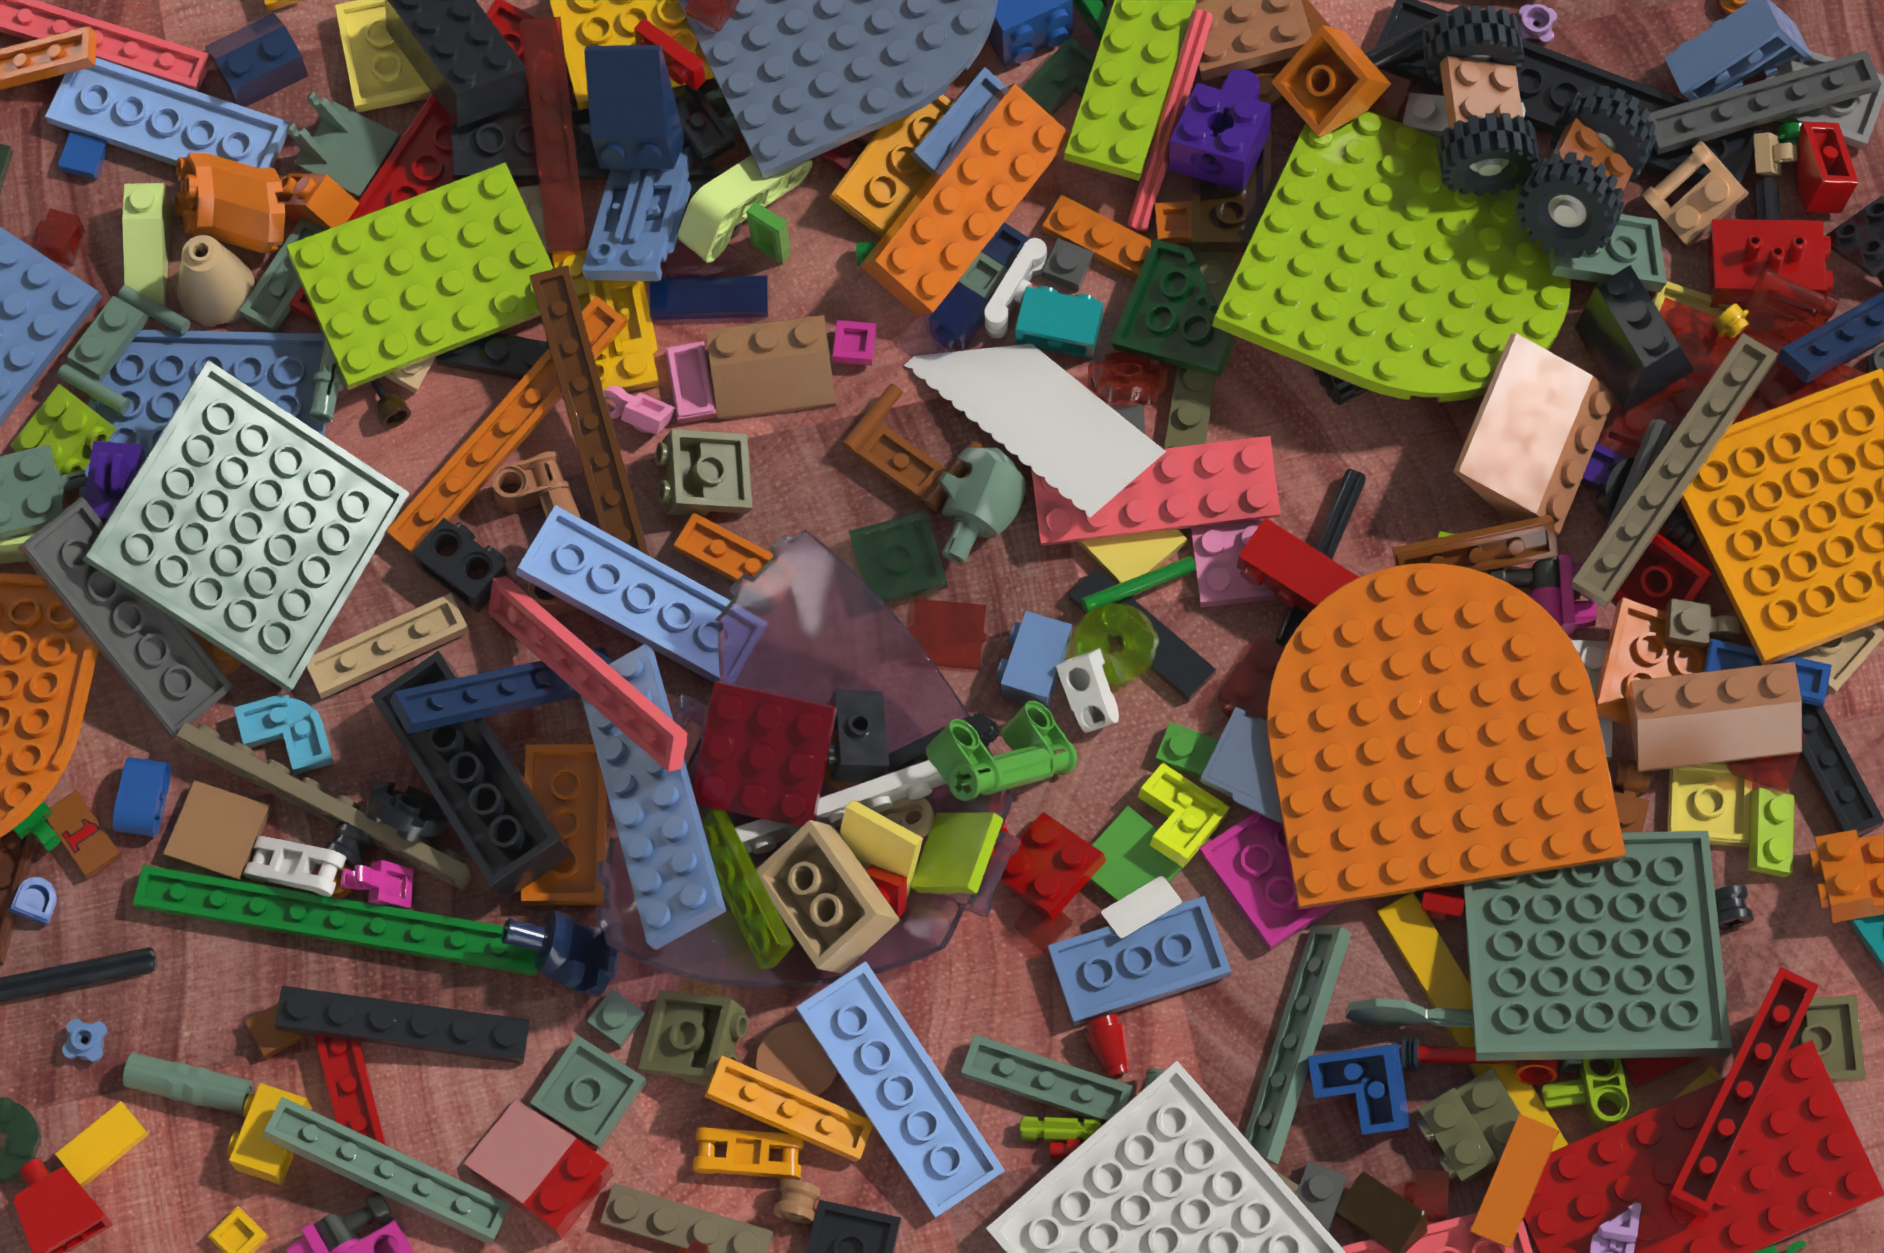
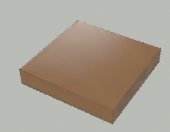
(217, 831)

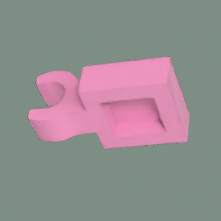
(641, 411)

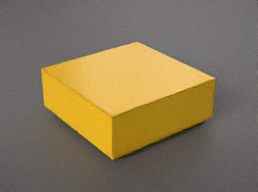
(238, 1233)

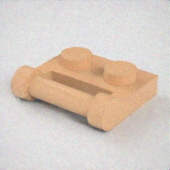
(1705, 201)

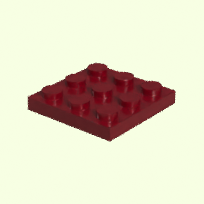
(764, 754)

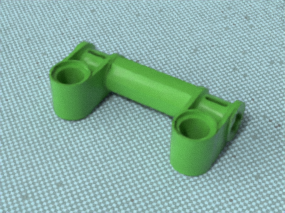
(1031, 736)

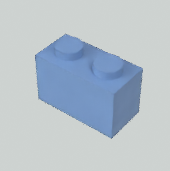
(1037, 648)

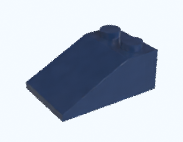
(632, 108)

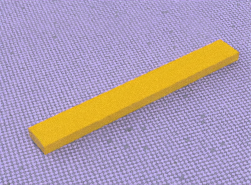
(1448, 988)

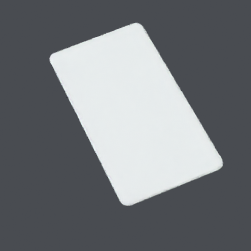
(1141, 907)

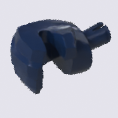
(566, 952)

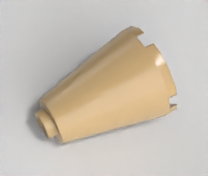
(212, 282)

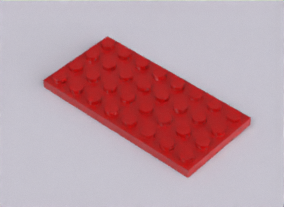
(1789, 1175)

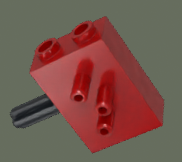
(1744, 247)

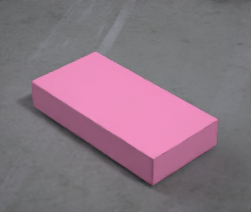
(691, 382)

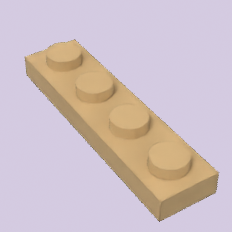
(386, 645)

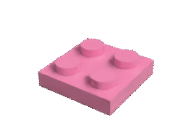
(1216, 560)

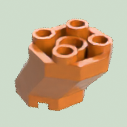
(230, 202)

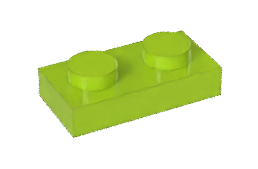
(1771, 832)

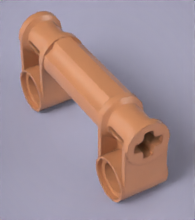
(537, 490)

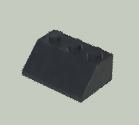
(1631, 340)

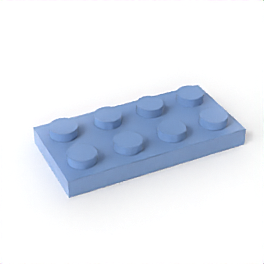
(1164, 957)

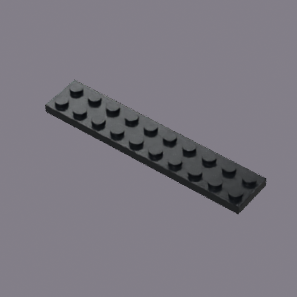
(1552, 78)

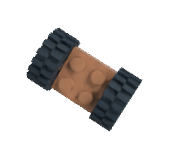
(1486, 132)

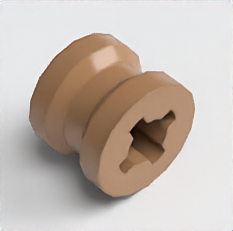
(797, 1201)

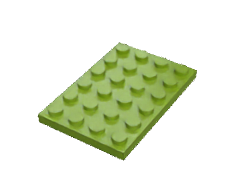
(422, 275)

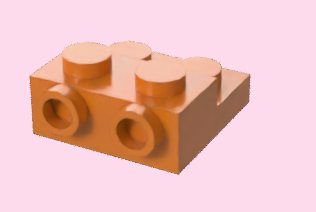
(1850, 874)

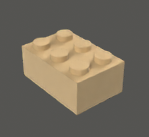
(826, 897)

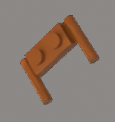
(896, 457)

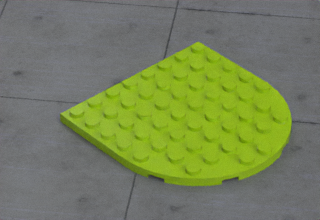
(1388, 270)

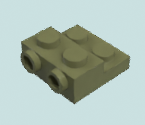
(704, 472)
(691, 1035)
(1836, 1035)
(1471, 1125)

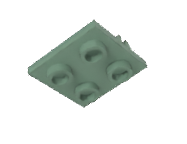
(343, 146)

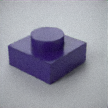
(1599, 462)

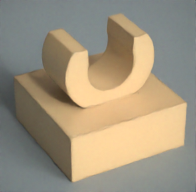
(1771, 153)

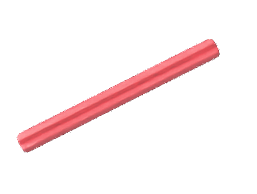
(1170, 115)

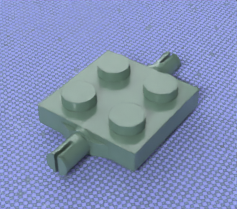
(32, 490)

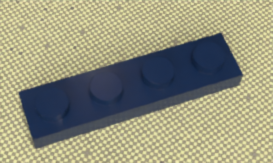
(1836, 340)

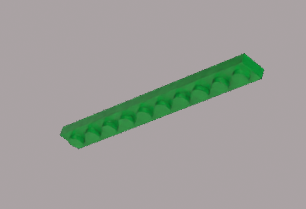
(330, 919)

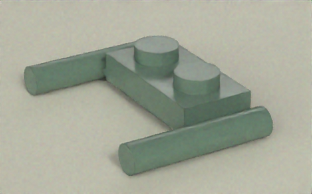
(108, 340)

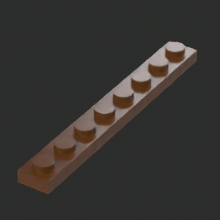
(587, 406)

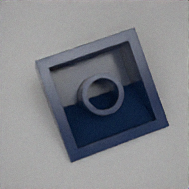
(257, 60)

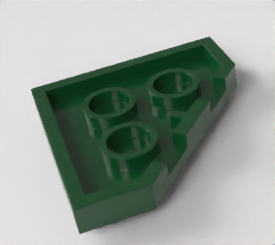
(1173, 314)

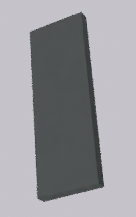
(141, 642)

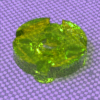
(1138, 635)

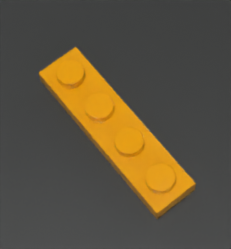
(788, 1108)

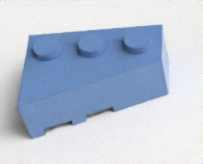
(1737, 49)

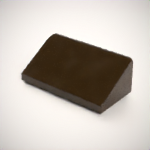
(1382, 1214)

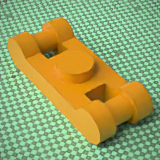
(747, 1153)

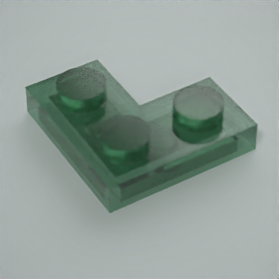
(1061, 76)

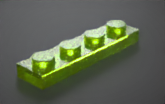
(745, 891)

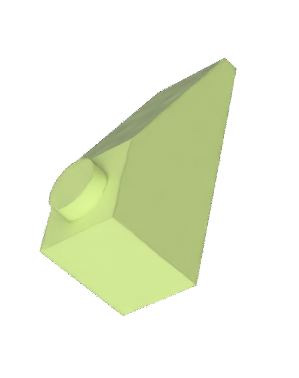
(146, 239)

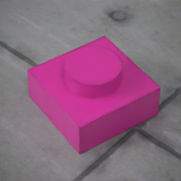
(854, 342)

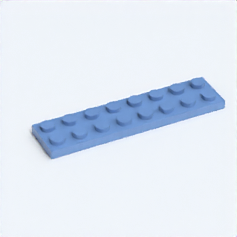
(655, 819)

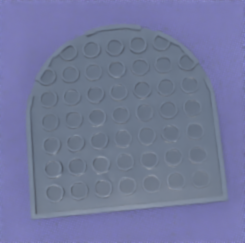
(835, 69)

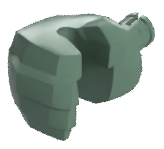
(982, 501)

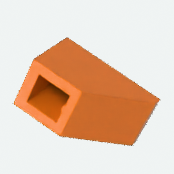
(316, 199)

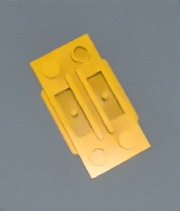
(629, 357)

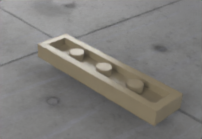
(678, 1224)

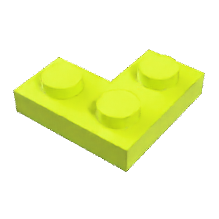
(1190, 813)

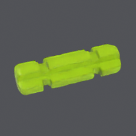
(1057, 1129)

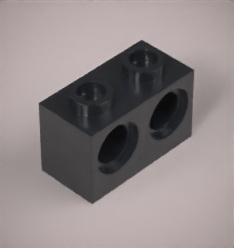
(454, 570)

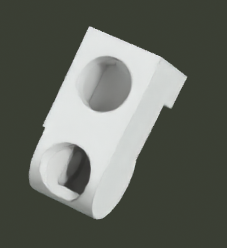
(1088, 690)

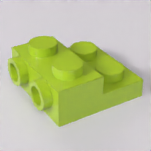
(68, 429)

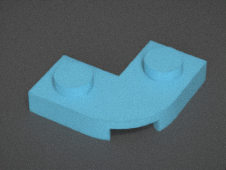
(289, 720)

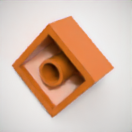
(1330, 81)

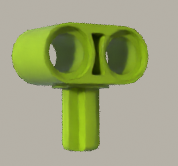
(1590, 1090)

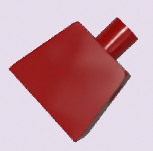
(56, 1210)

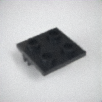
(1862, 239)

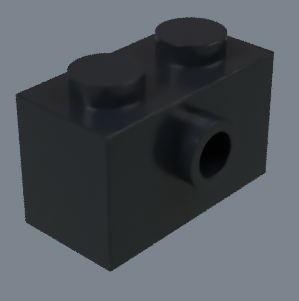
(859, 737)

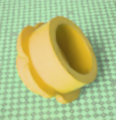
(1731, 321)

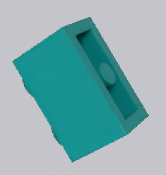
(1059, 322)

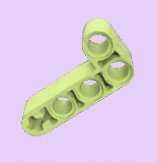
(724, 203)

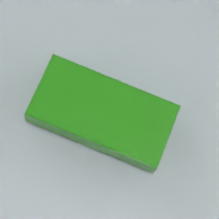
(768, 233)

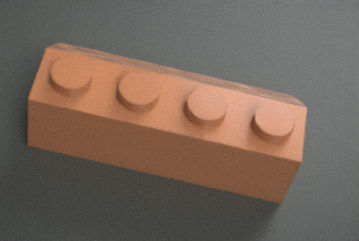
(1715, 716)

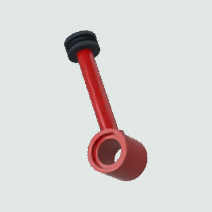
(1526, 1071)

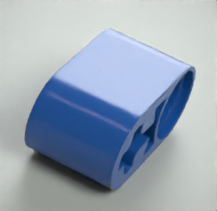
(141, 797)

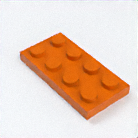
(575, 798)

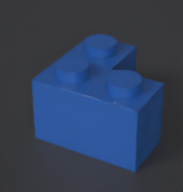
(1374, 1077)

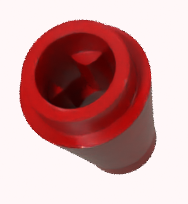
(1109, 1044)

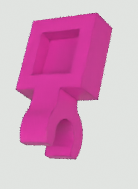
(387, 883)

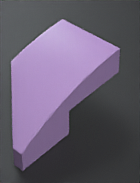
(1618, 1234)

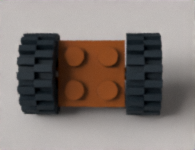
(1579, 191)

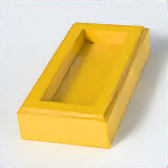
(101, 1144)

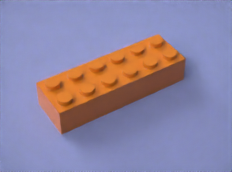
(966, 200)

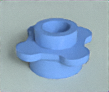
(93, 1048)

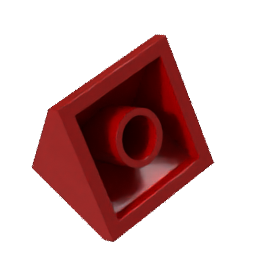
(1664, 575)

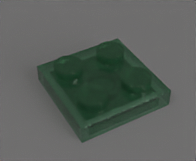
(899, 558)

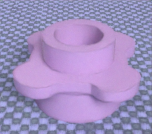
(1541, 14)

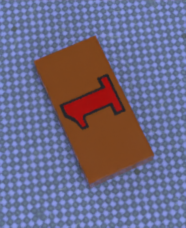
(82, 835)

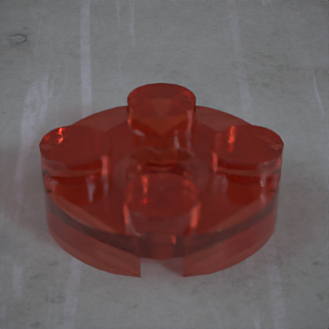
(1127, 379)

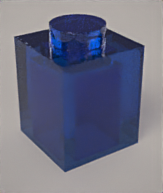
(958, 318)

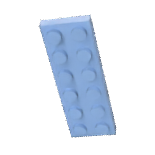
(162, 117)
(626, 590)
(900, 1089)

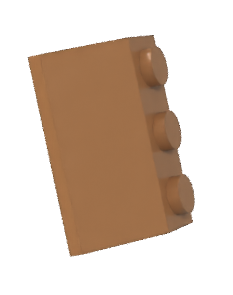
(770, 367)

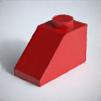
(1824, 168)

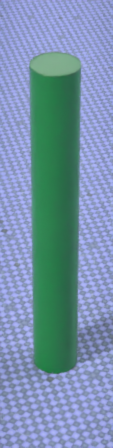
(1139, 584)

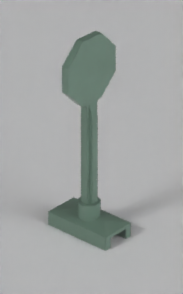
(1400, 1013)

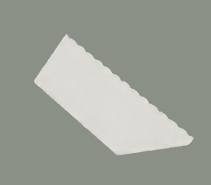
(1043, 419)

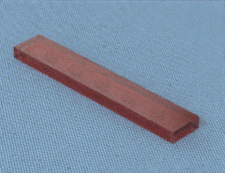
(553, 135)

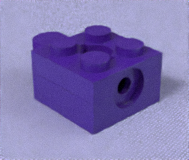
(1222, 131)
(110, 473)

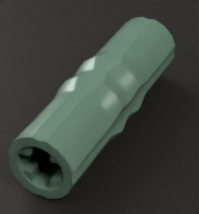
(186, 1083)

